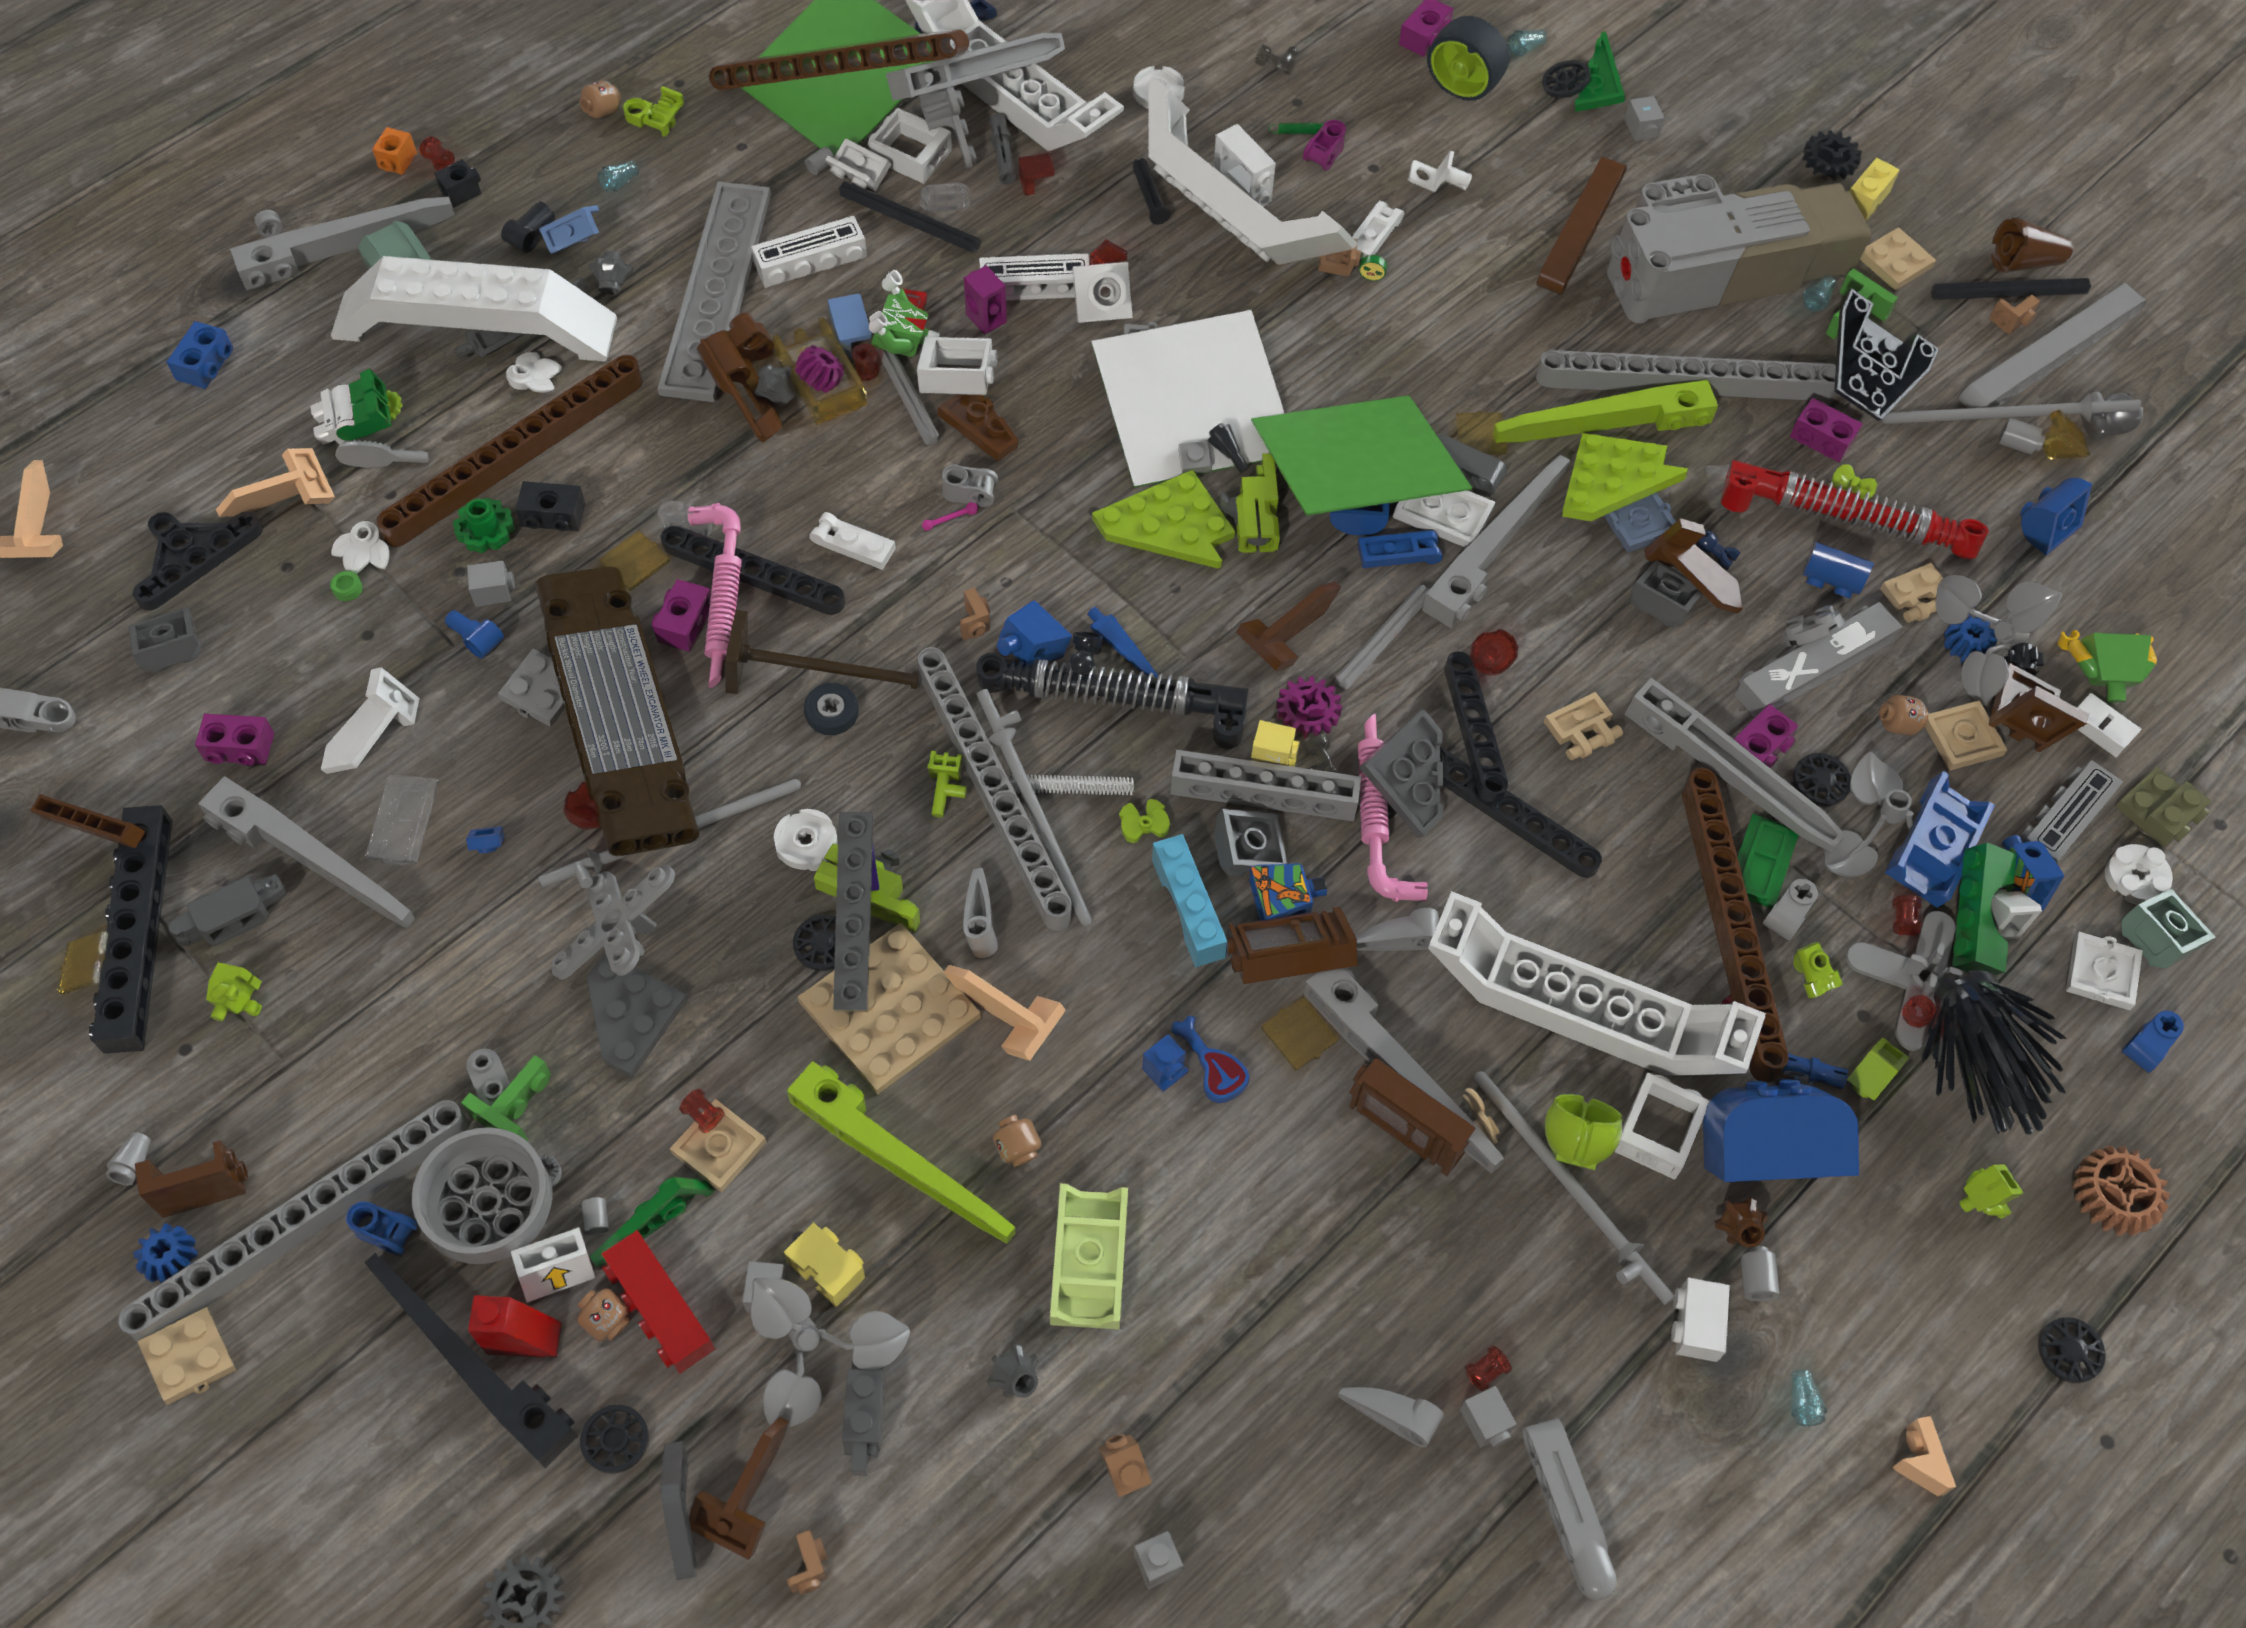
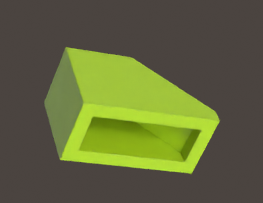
(1877, 1069)

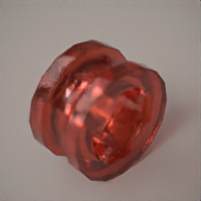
(1909, 1011)

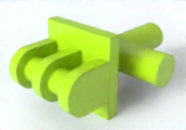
(944, 774)

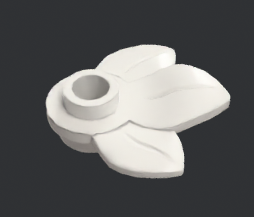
(533, 373)
(360, 551)

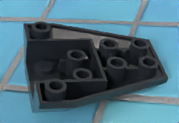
(1873, 365)

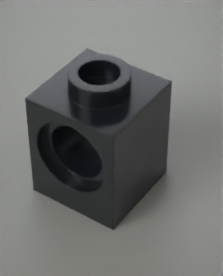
(458, 182)

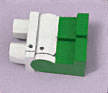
(352, 410)

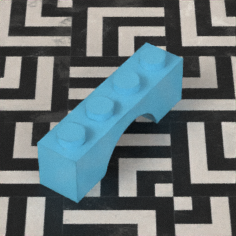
(1197, 916)

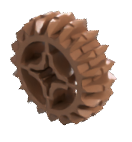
(2111, 1197)

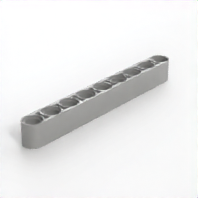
(2054, 349)

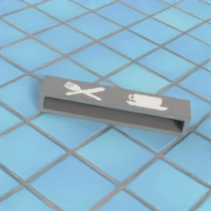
(1818, 661)

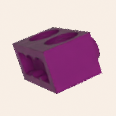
(1826, 430)
(1758, 735)
(234, 736)

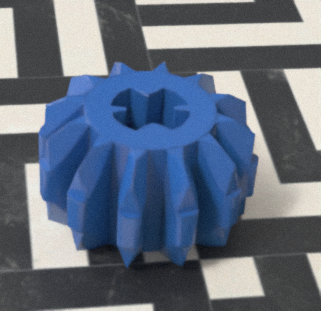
(1969, 637)
(172, 1245)

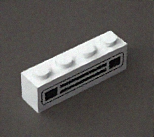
(809, 251)
(1036, 275)

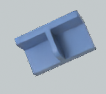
(570, 229)
(849, 321)

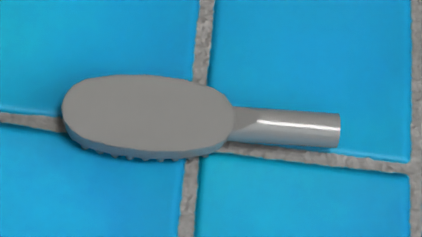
(375, 454)

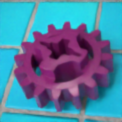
(1307, 704)

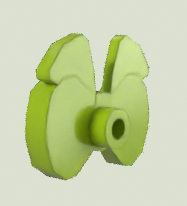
(1846, 477)
(1154, 821)

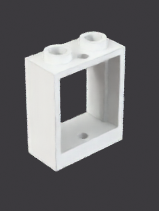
(1237, 148)
(925, 164)
(956, 352)
(1649, 1152)

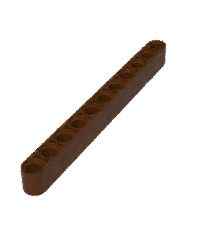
(846, 56)
(509, 451)
(1720, 875)

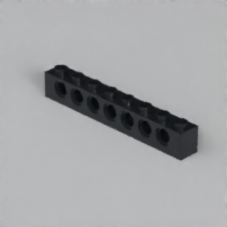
(151, 856)

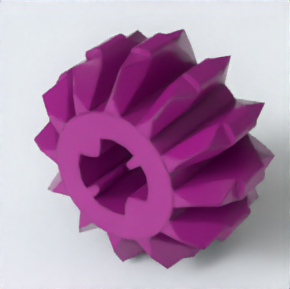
(819, 368)

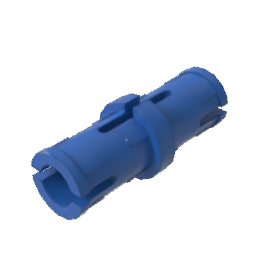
(1817, 1070)

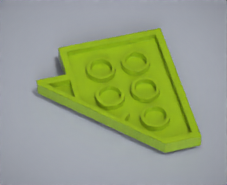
(1616, 474)
(1170, 520)

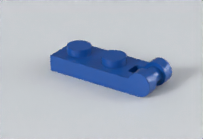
(1399, 549)

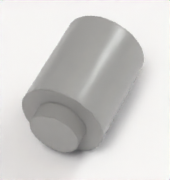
(2021, 436)
(1760, 1274)

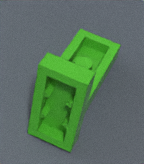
(1882, 300)
(512, 1101)

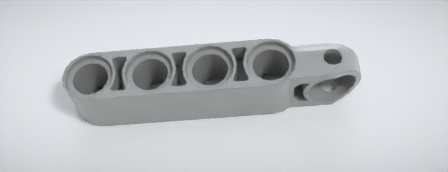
(34, 712)
(1570, 1508)

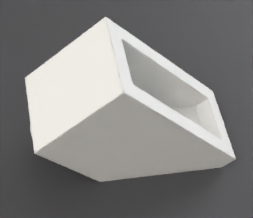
(2013, 913)

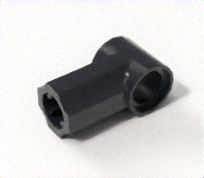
(524, 232)

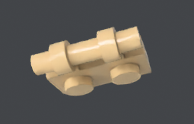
(1910, 589)
(1578, 718)

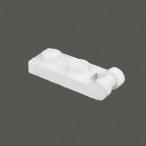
(1377, 228)
(853, 541)

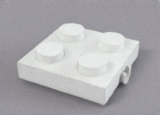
(2104, 970)

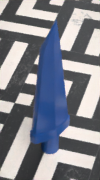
(1119, 640)

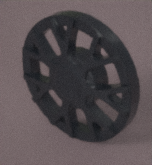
(1566, 79)
(1822, 779)
(821, 942)
(2072, 1350)
(614, 1439)

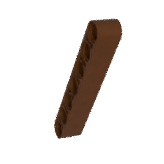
(1581, 225)

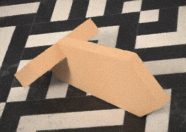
(303, 478)
(30, 518)
(1029, 1024)

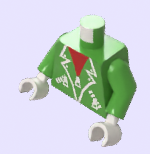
(900, 323)

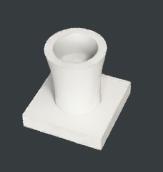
(1087, 287)

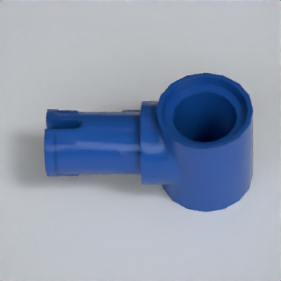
(477, 636)

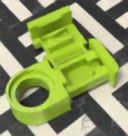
(660, 116)

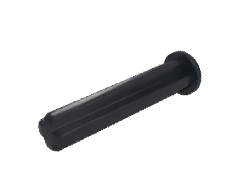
(1158, 212)

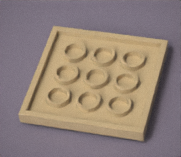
(908, 1014)

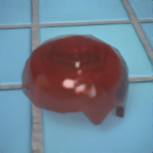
(1494, 652)
(580, 809)

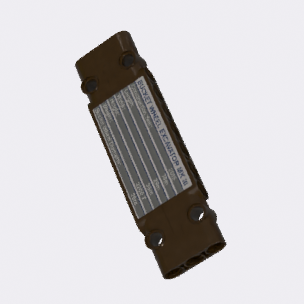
(616, 711)

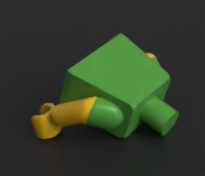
(2112, 659)

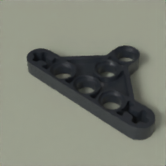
(201, 542)

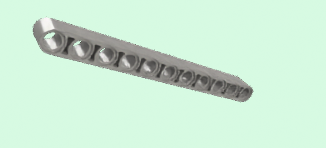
(1725, 376)
(994, 797)
(279, 1222)

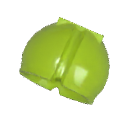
(1582, 1131)

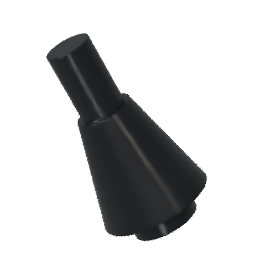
(1225, 442)

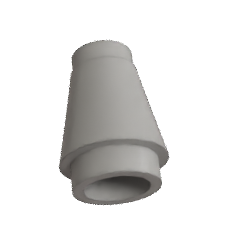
(122, 1165)

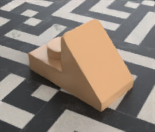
(1930, 1465)

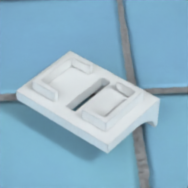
(2116, 734)

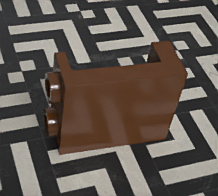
(194, 1185)

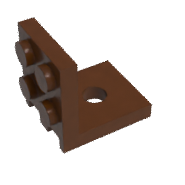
(2034, 710)

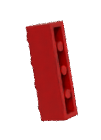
(658, 1303)

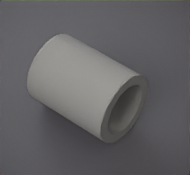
(816, 162)
(595, 1216)

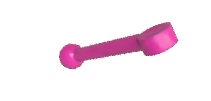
(971, 508)

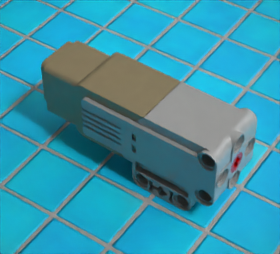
(1704, 249)

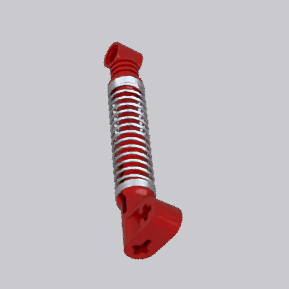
(1788, 489)

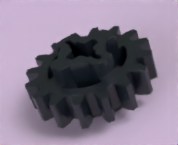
(1832, 155)

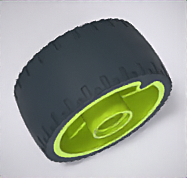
(1468, 58)

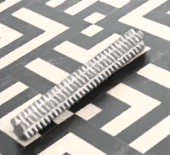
(1075, 784)

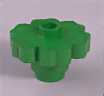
(483, 525)

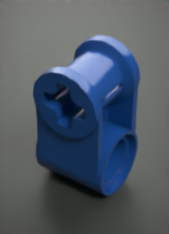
(2154, 1040)
(387, 1229)

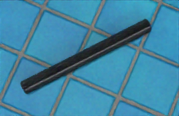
(909, 217)
(2013, 288)

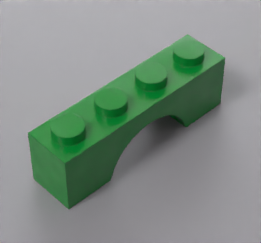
(1977, 939)

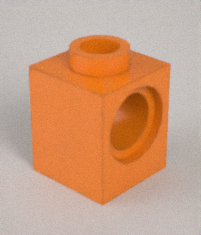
(394, 150)

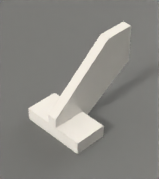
(354, 740)

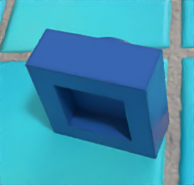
(485, 839)

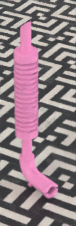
(724, 586)
(1376, 828)

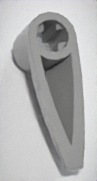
(978, 917)
(1402, 933)
(1404, 1416)

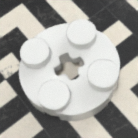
(1167, 76)
(799, 825)
(2147, 860)

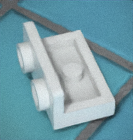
(858, 164)

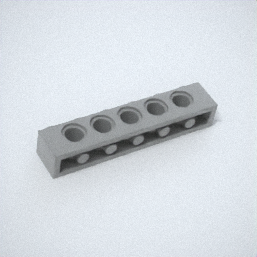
(1265, 785)

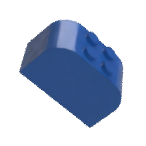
(1779, 1133)

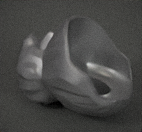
(2113, 423)

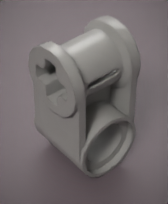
(967, 484)
(1790, 911)

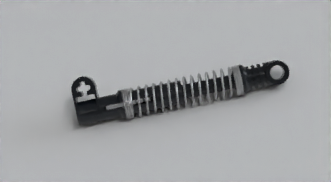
(1140, 690)

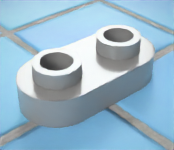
(487, 1077)

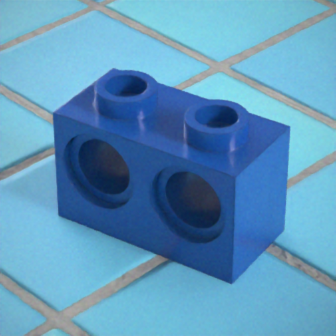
(200, 355)

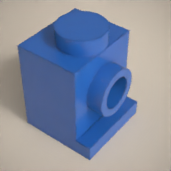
(1164, 1063)

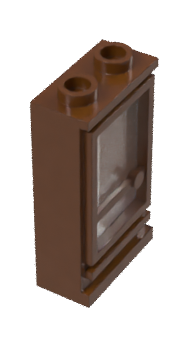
(1291, 946)
(1410, 1115)

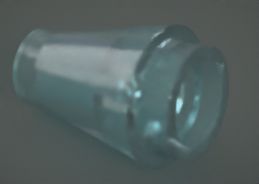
(1526, 40)
(616, 175)
(1819, 295)
(1806, 1400)

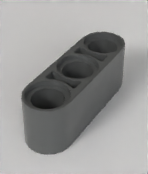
(1479, 469)

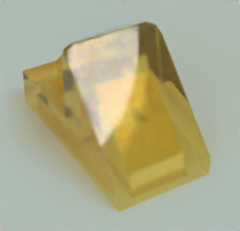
(2064, 439)

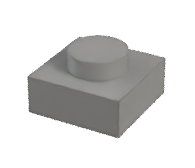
(1194, 457)

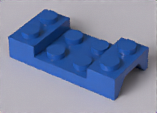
(1935, 846)

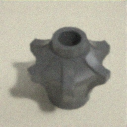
(610, 272)
(775, 384)
(1014, 1373)

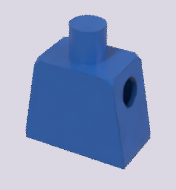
(1033, 635)

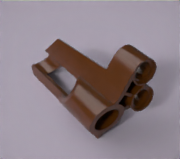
(729, 361)

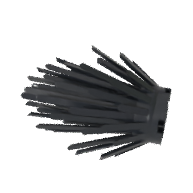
(1979, 1021)

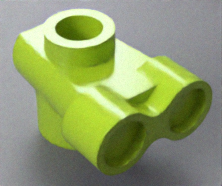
(1817, 970)

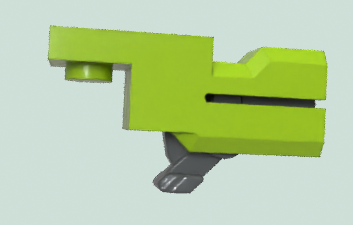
(1255, 509)
(883, 901)

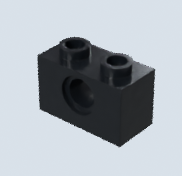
(550, 506)

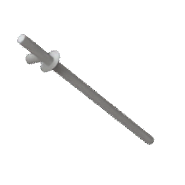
(2090, 404)
(1002, 737)
(597, 860)
(1627, 1250)

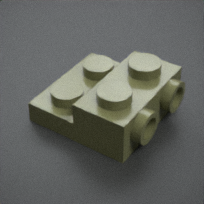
(2164, 807)

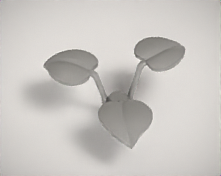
(2029, 607)
(1870, 783)
(785, 1309)

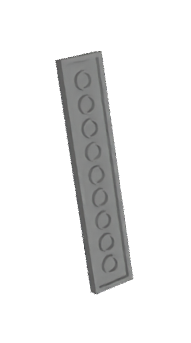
(714, 286)

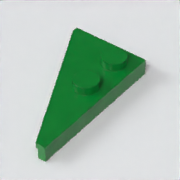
(1605, 83)
(657, 1211)

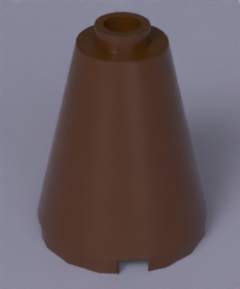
(2028, 246)

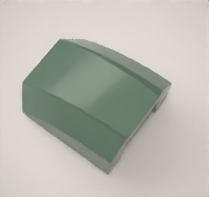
(391, 241)
(2165, 930)

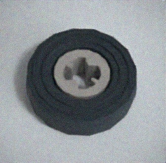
(834, 695)

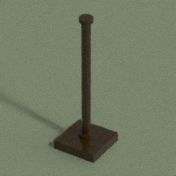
(740, 652)

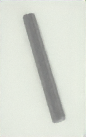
(909, 396)
(1381, 638)

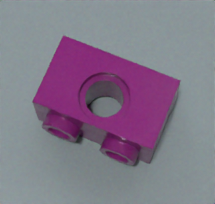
(1424, 26)
(985, 299)
(684, 629)

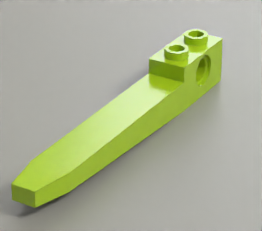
(1666, 406)
(847, 1122)

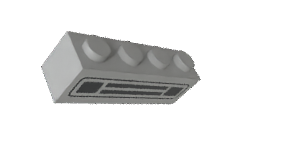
(2072, 809)

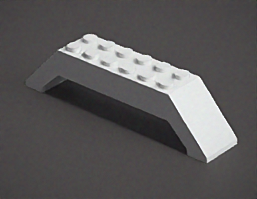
(1026, 94)
(1224, 200)
(476, 299)
(1591, 1002)

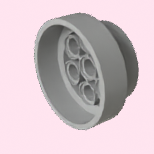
(479, 1156)

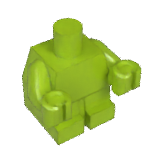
(231, 991)
(1990, 1191)

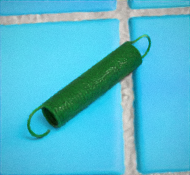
(1298, 128)

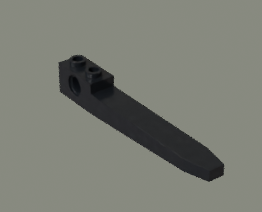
(510, 1407)

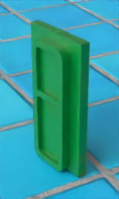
(1765, 859)

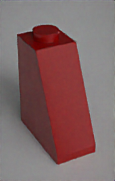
(512, 1328)

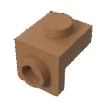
(1340, 262)
(2012, 318)
(978, 612)
(1124, 1464)
(813, 1553)

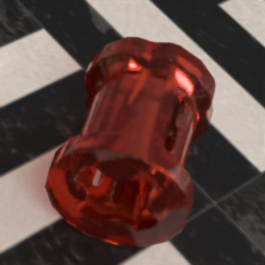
(436, 153)
(861, 359)
(1907, 915)
(691, 1105)
(1493, 1358)

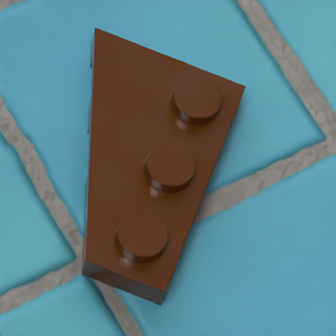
(978, 422)

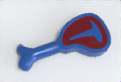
(1224, 1074)

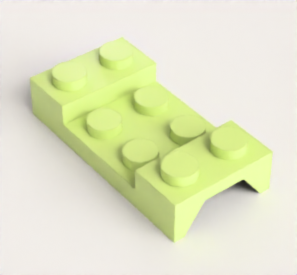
(1089, 1258)

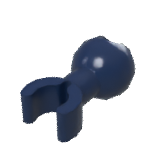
(1709, 543)

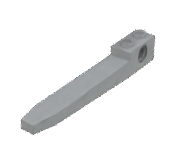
(973, 65)
(281, 254)
(1467, 572)
(1681, 725)
(263, 822)
(1358, 1026)

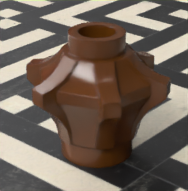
(1743, 1222)

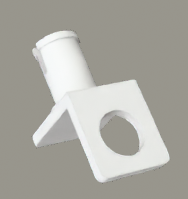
(1443, 174)

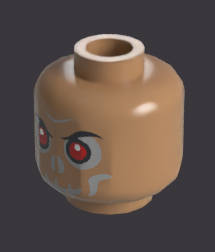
(600, 99)
(1903, 715)
(1017, 1141)
(603, 1314)

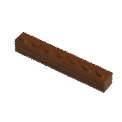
(87, 821)

